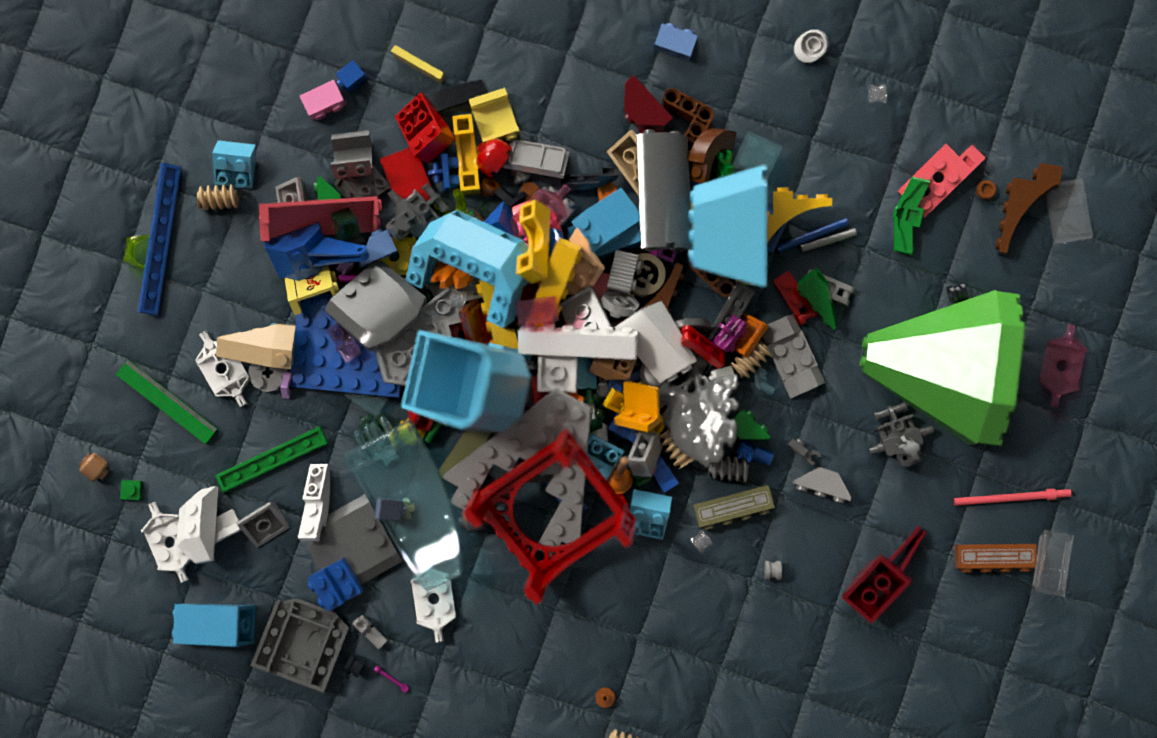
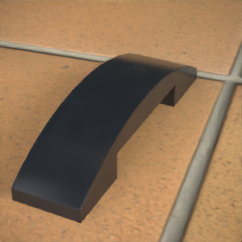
(456, 95)
(584, 181)

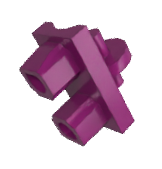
(730, 333)

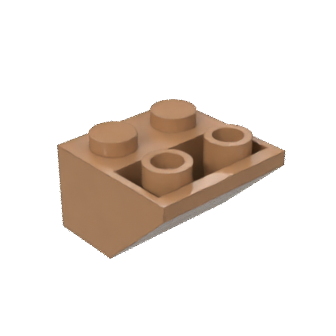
(612, 368)

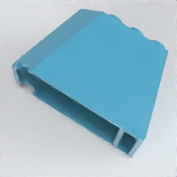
(731, 226)
(466, 383)

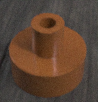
(489, 186)
(605, 692)

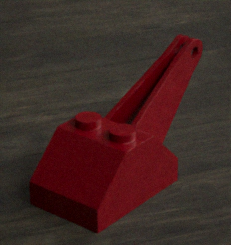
(643, 107)
(881, 581)

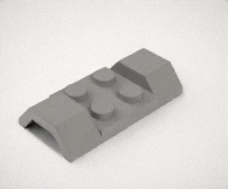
(792, 356)

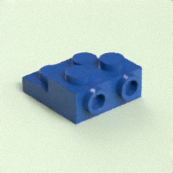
(334, 584)

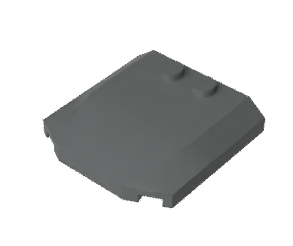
(376, 306)
(359, 538)
(301, 643)

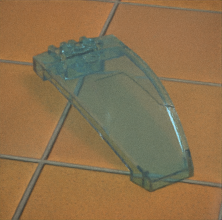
(402, 469)

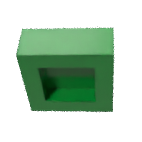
(131, 490)

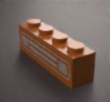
(995, 556)

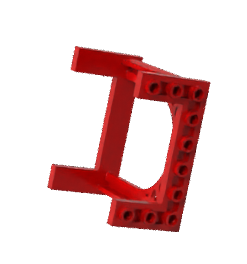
(564, 450)

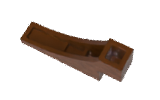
(1022, 196)
(665, 294)

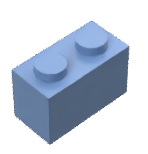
(675, 41)

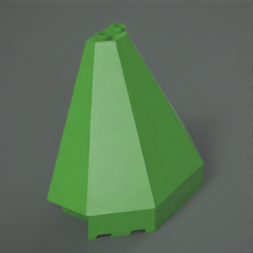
(954, 364)

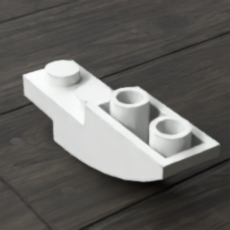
(317, 502)

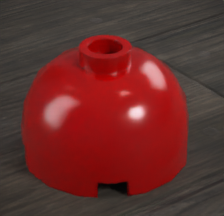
(492, 156)

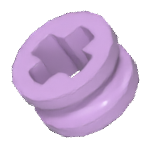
(345, 268)

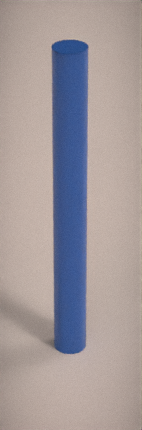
(812, 235)

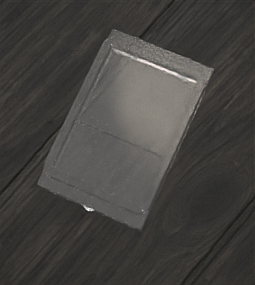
(1068, 212)
(1053, 563)

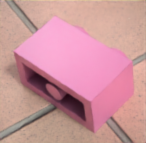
(323, 100)

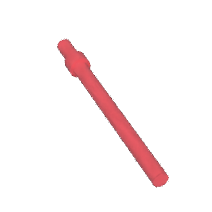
(1049, 494)

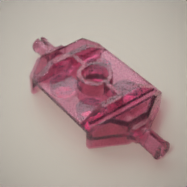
(551, 200)
(1072, 354)

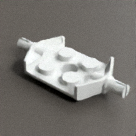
(226, 384)
(156, 533)
(434, 615)

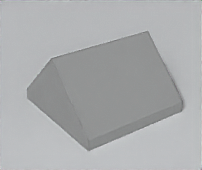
(291, 191)
(263, 524)

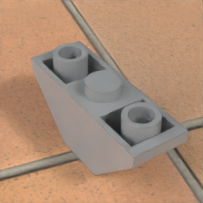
(823, 483)

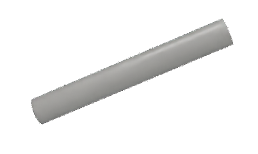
(828, 240)

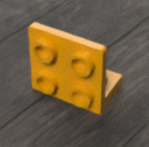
(640, 406)

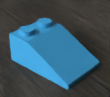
(607, 220)

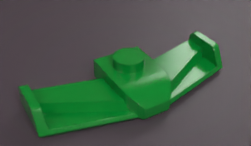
(908, 214)

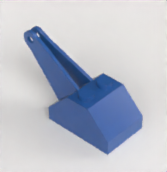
(307, 251)

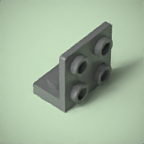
(362, 185)

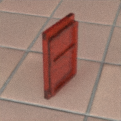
(474, 323)

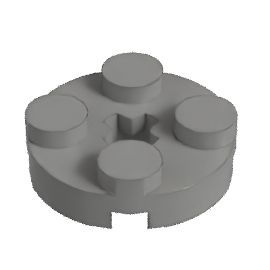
(618, 304)
(261, 381)

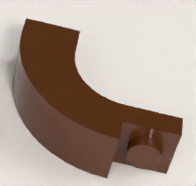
(706, 149)

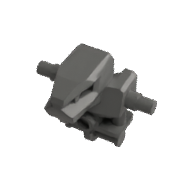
(413, 212)
(900, 436)

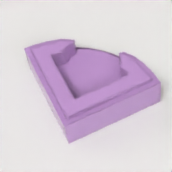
(285, 391)

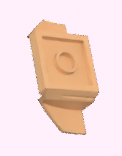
(589, 267)

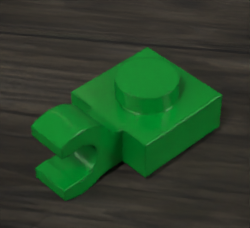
(724, 164)

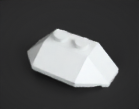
(198, 525)

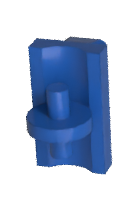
(446, 164)

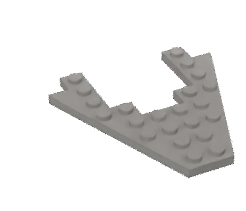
(435, 318)
(526, 437)

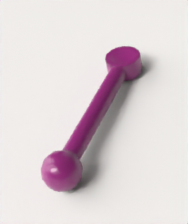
(404, 687)

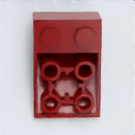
(424, 129)

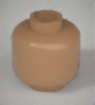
(93, 467)

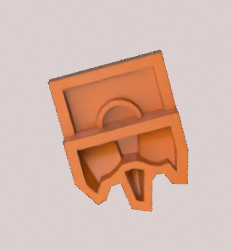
(450, 276)

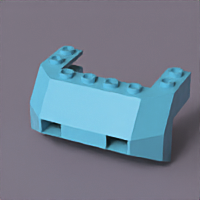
(477, 251)

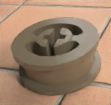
(649, 289)

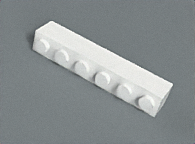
(578, 342)

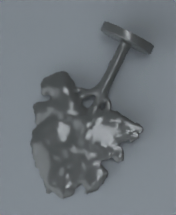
(699, 418)

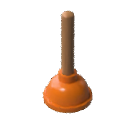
(620, 477)

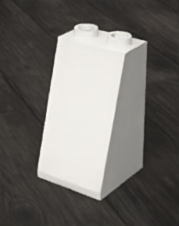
(659, 342)

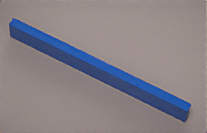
(159, 239)

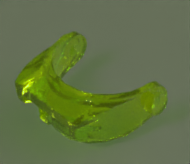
(460, 203)
(129, 250)

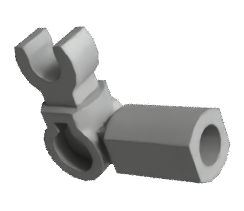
(372, 634)

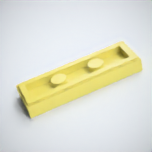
(417, 64)

